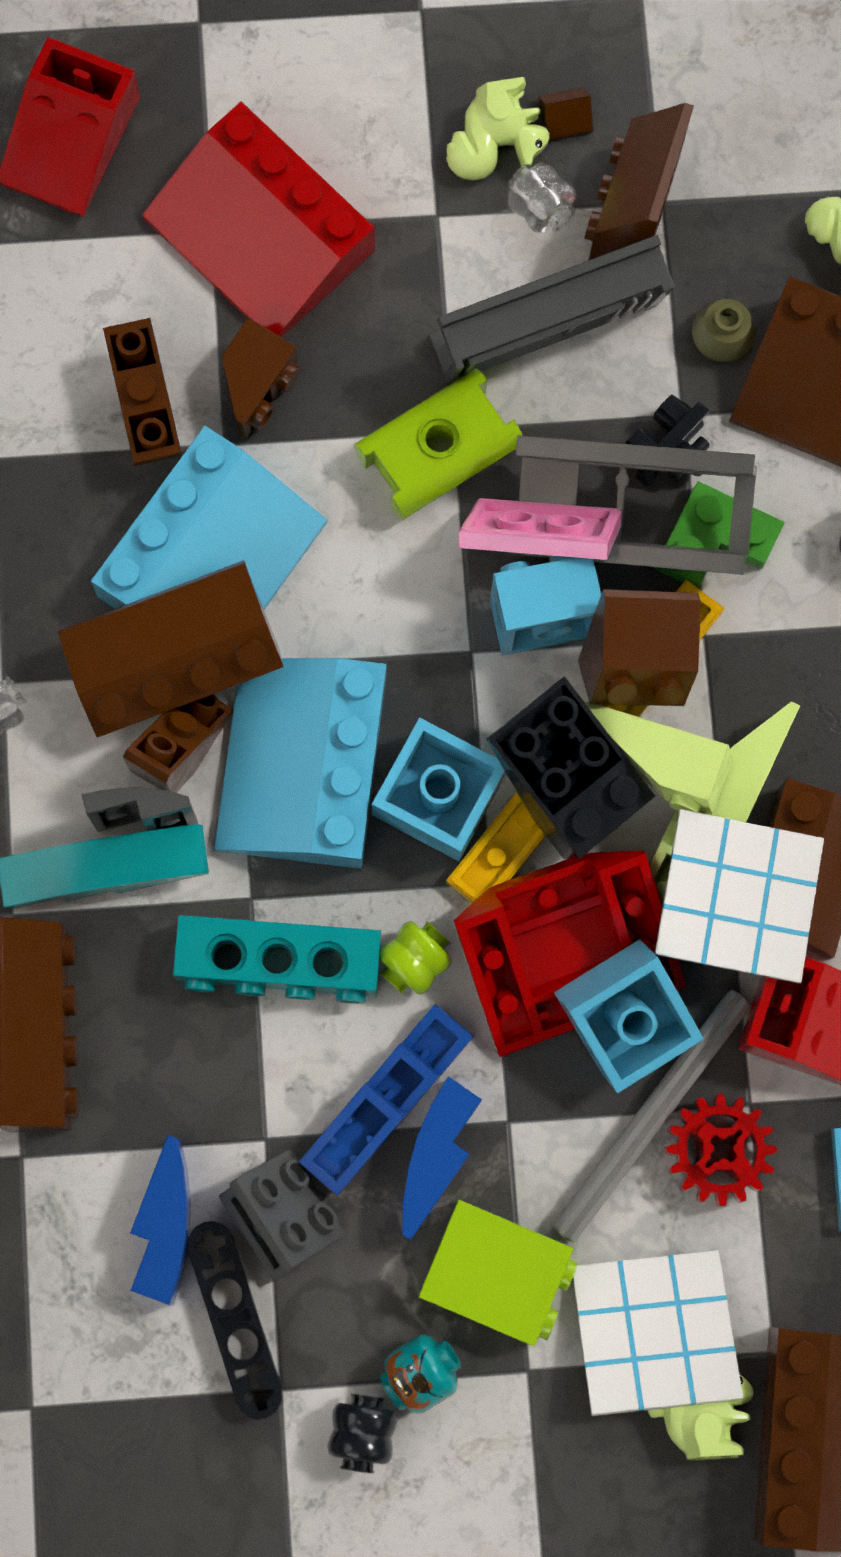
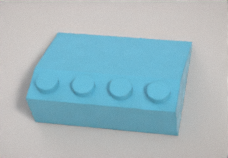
(205, 517)
(303, 762)

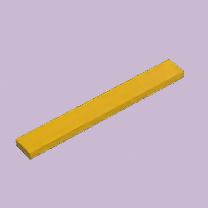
(514, 832)

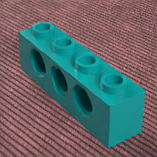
(202, 937)

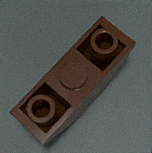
(142, 392)
(177, 743)

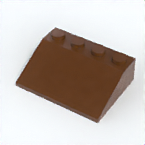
(797, 375)

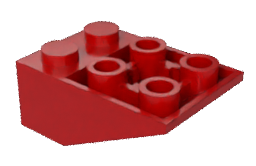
(68, 126)
(798, 1022)

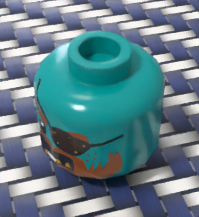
(420, 1374)

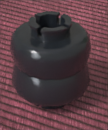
(362, 1433)

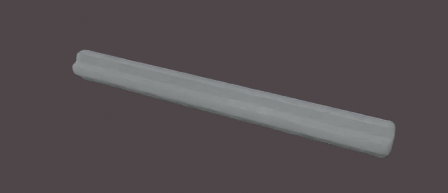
(650, 1117)

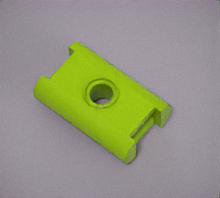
(422, 475)

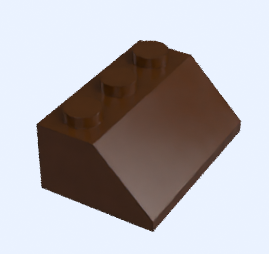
(641, 180)
(816, 813)

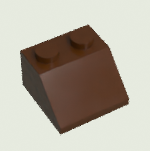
(642, 648)

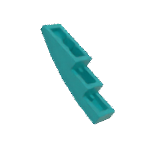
(103, 866)

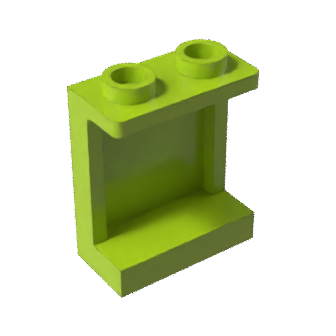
(498, 1274)

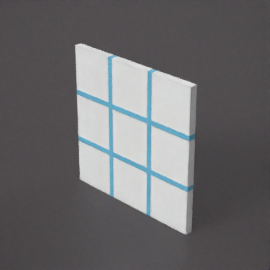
(739, 896)
(656, 1333)

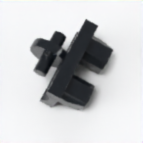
(681, 423)

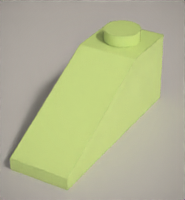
(672, 761)
(751, 765)

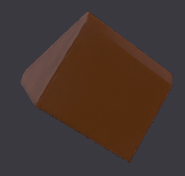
(566, 113)

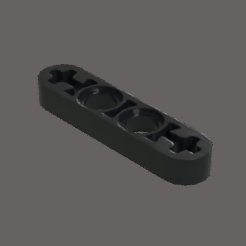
(240, 1317)

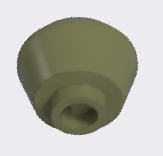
(724, 330)

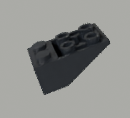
(568, 771)

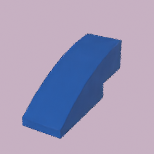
(435, 1155)
(166, 1224)

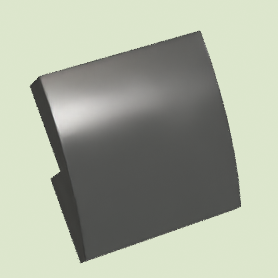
(128, 805)

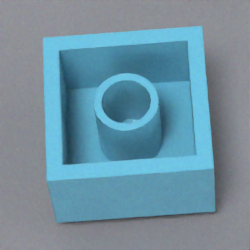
(544, 602)
(438, 789)
(629, 1015)

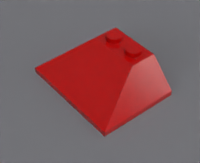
(548, 931)

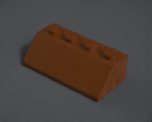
(170, 649)
(35, 1026)
(801, 1443)

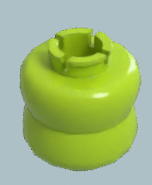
(415, 957)

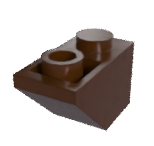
(255, 371)

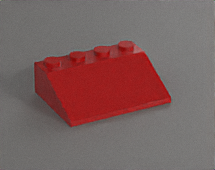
(260, 222)

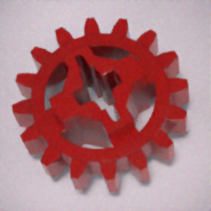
(737, 1167)

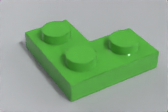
(707, 525)

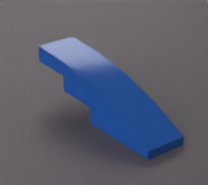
(386, 1099)

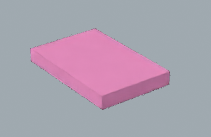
(540, 528)

